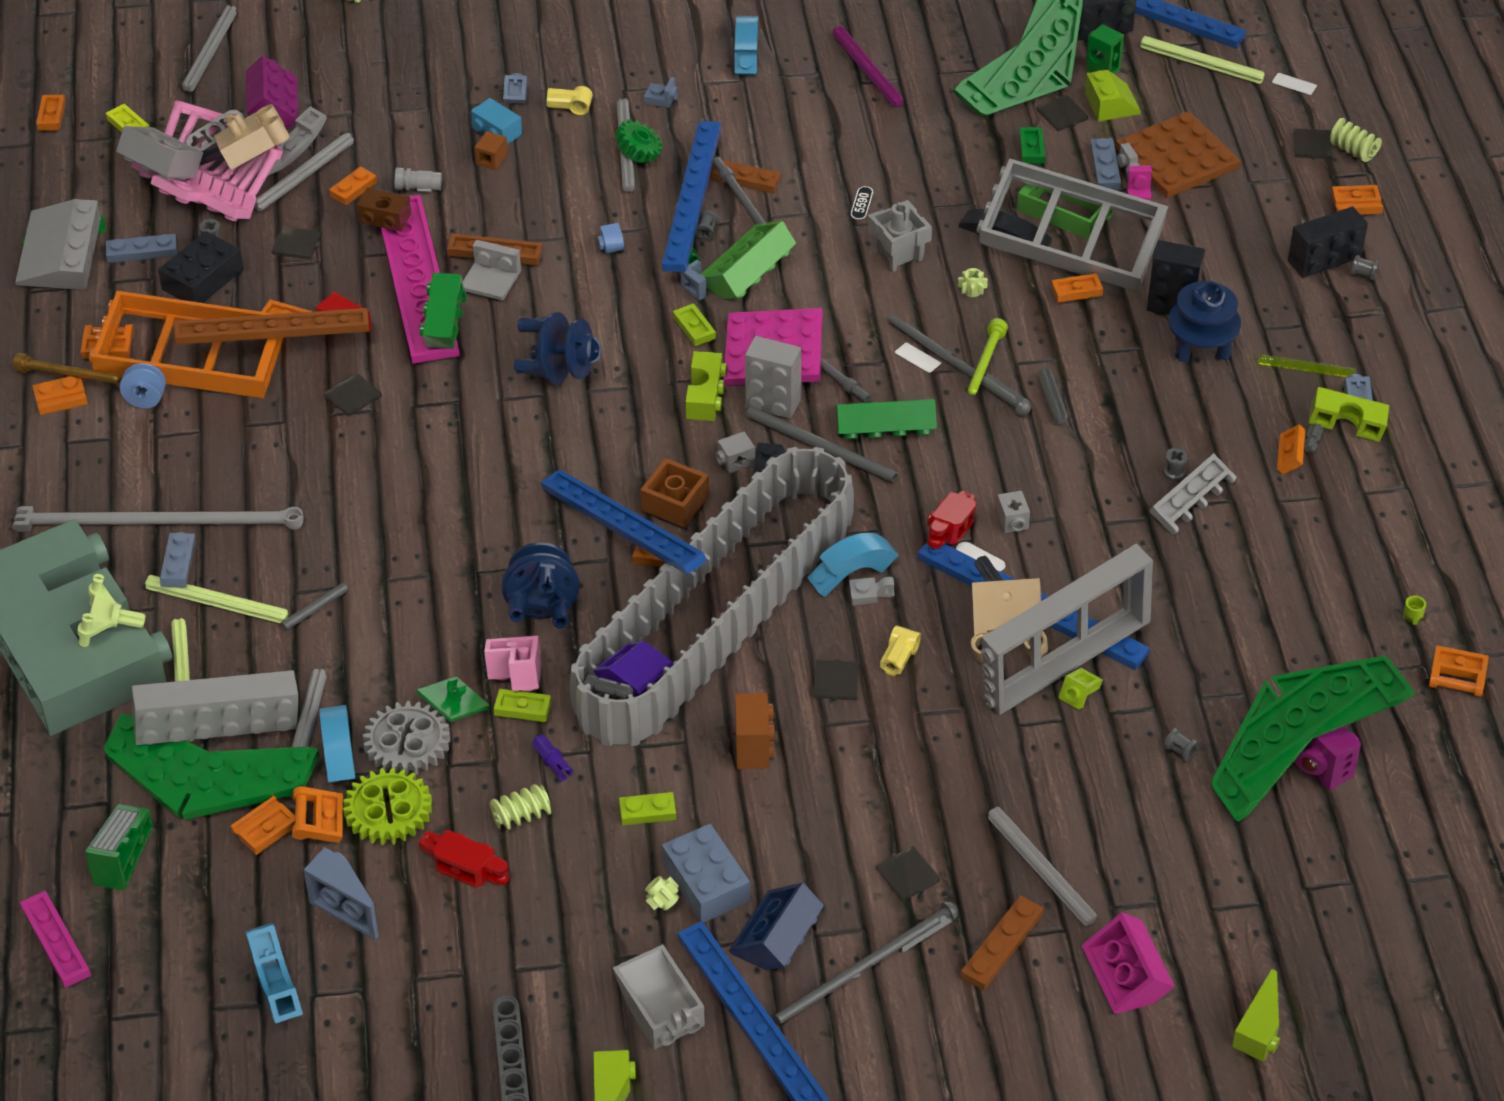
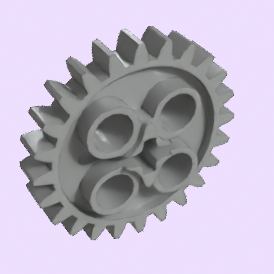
(422, 746)

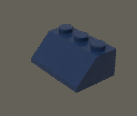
(777, 927)

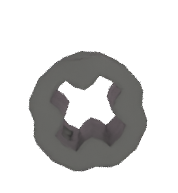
(706, 225)
(213, 227)
(1365, 267)
(1175, 464)
(1181, 745)

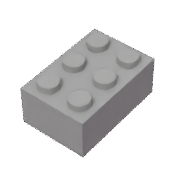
(159, 152)
(773, 376)

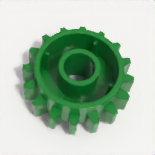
(638, 141)

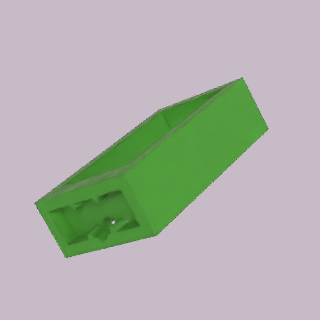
(1076, 224)

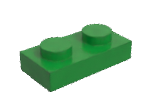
(1032, 145)

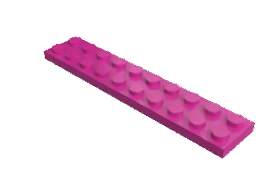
(411, 267)

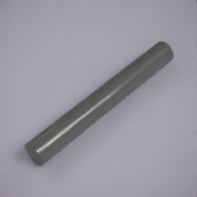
(314, 606)

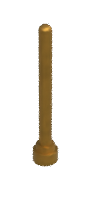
(24, 363)

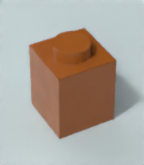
(491, 150)

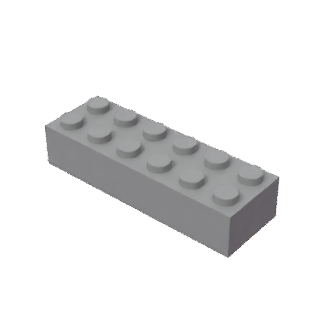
(214, 707)

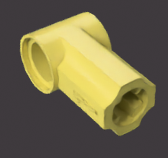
(576, 100)
(901, 646)

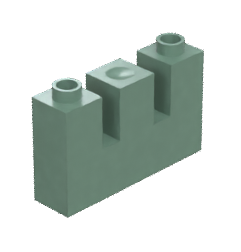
(40, 611)

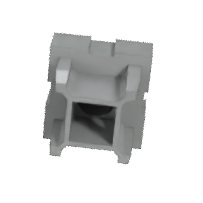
(899, 233)

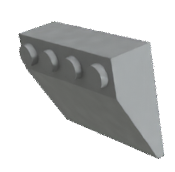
(60, 245)

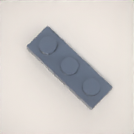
(1105, 163)
(141, 248)
(177, 560)

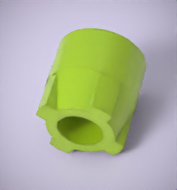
(1414, 609)

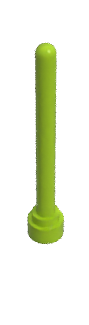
(996, 330)

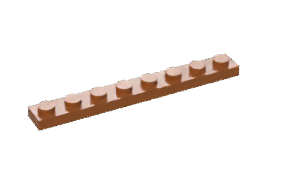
(271, 326)

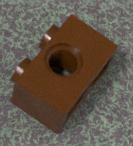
(384, 209)

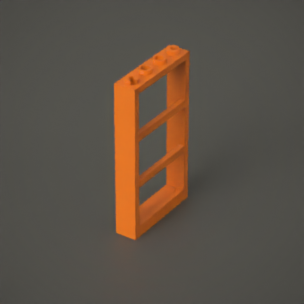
(178, 310)

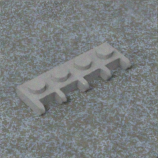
(1191, 492)

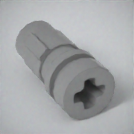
(421, 180)

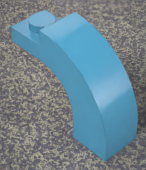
(746, 45)
(849, 555)
(337, 743)
(272, 973)

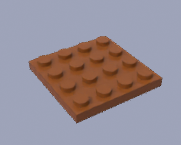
(1181, 153)

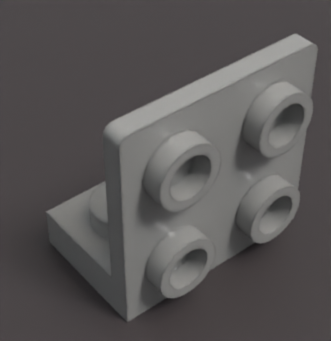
(493, 270)

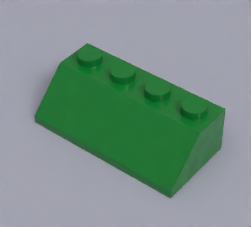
(885, 416)

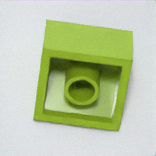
(1109, 96)

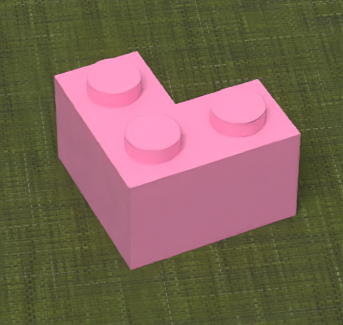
(515, 659)

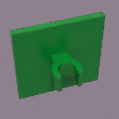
(453, 699)

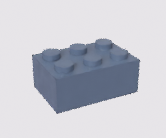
(706, 873)

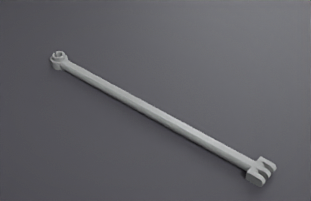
(26, 517)

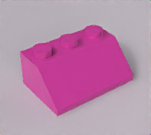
(1127, 964)

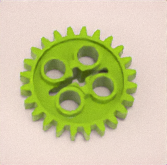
(408, 802)

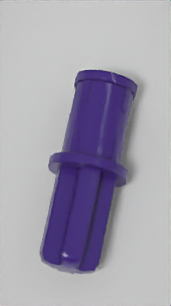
(552, 757)

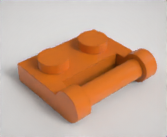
(121, 344)
(1459, 664)
(326, 815)

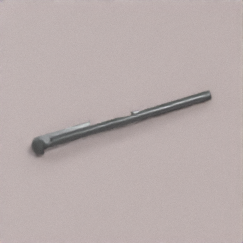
(989, 382)
(903, 942)

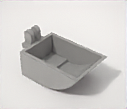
(659, 997)

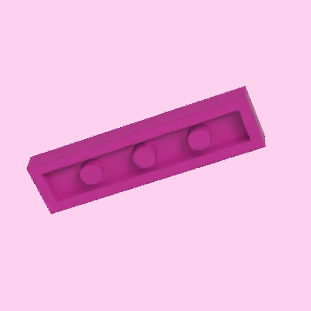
(55, 939)

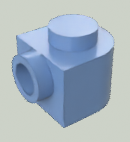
(611, 238)

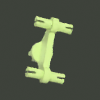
(104, 613)

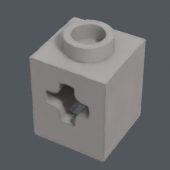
(735, 452)
(1013, 517)

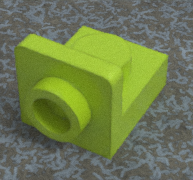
(1078, 686)

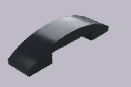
(1004, 223)

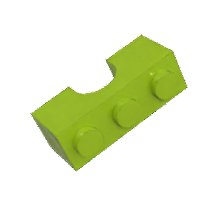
(706, 382)
(1367, 415)

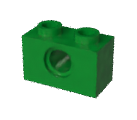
(1104, 50)

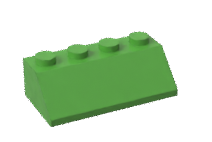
(748, 259)

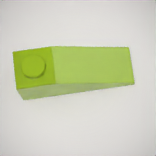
(1259, 1026)
(612, 1075)

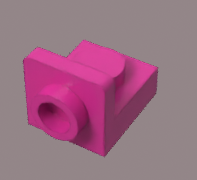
(1139, 181)

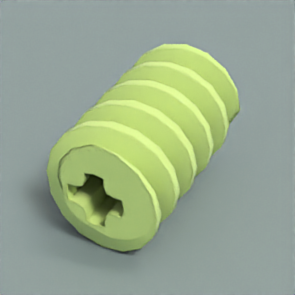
(1353, 141)
(520, 806)

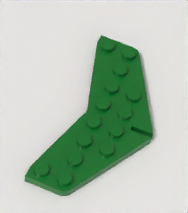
(1031, 69)
(1310, 706)
(208, 779)

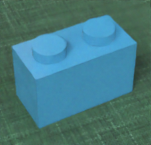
(497, 119)

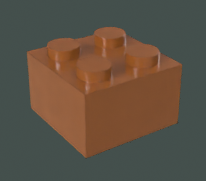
(674, 492)
(754, 730)

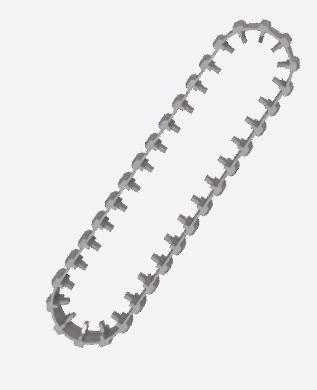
(784, 476)

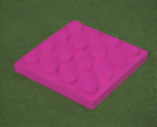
(792, 327)

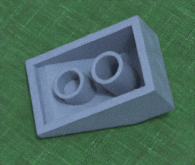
(339, 892)

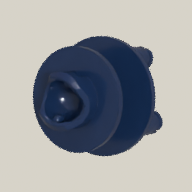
(1205, 319)
(559, 349)
(540, 584)

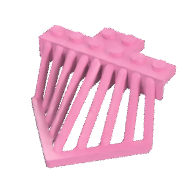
(210, 186)

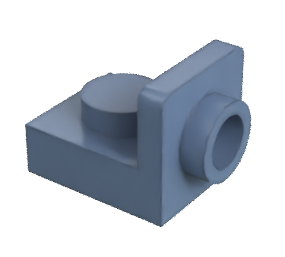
(515, 88)
(660, 94)
(693, 281)
(1357, 386)

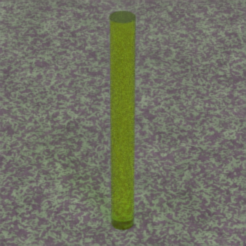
(1306, 365)

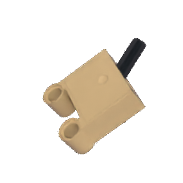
(247, 137)
(999, 602)

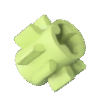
(972, 282)
(662, 893)

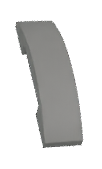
(307, 129)

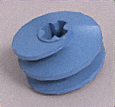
(142, 385)

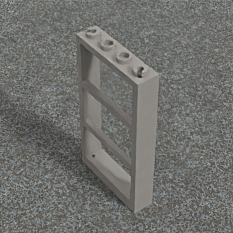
(1080, 190)
(1130, 566)

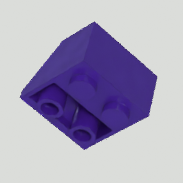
(634, 665)

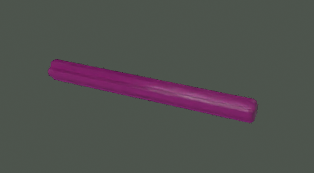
(868, 66)

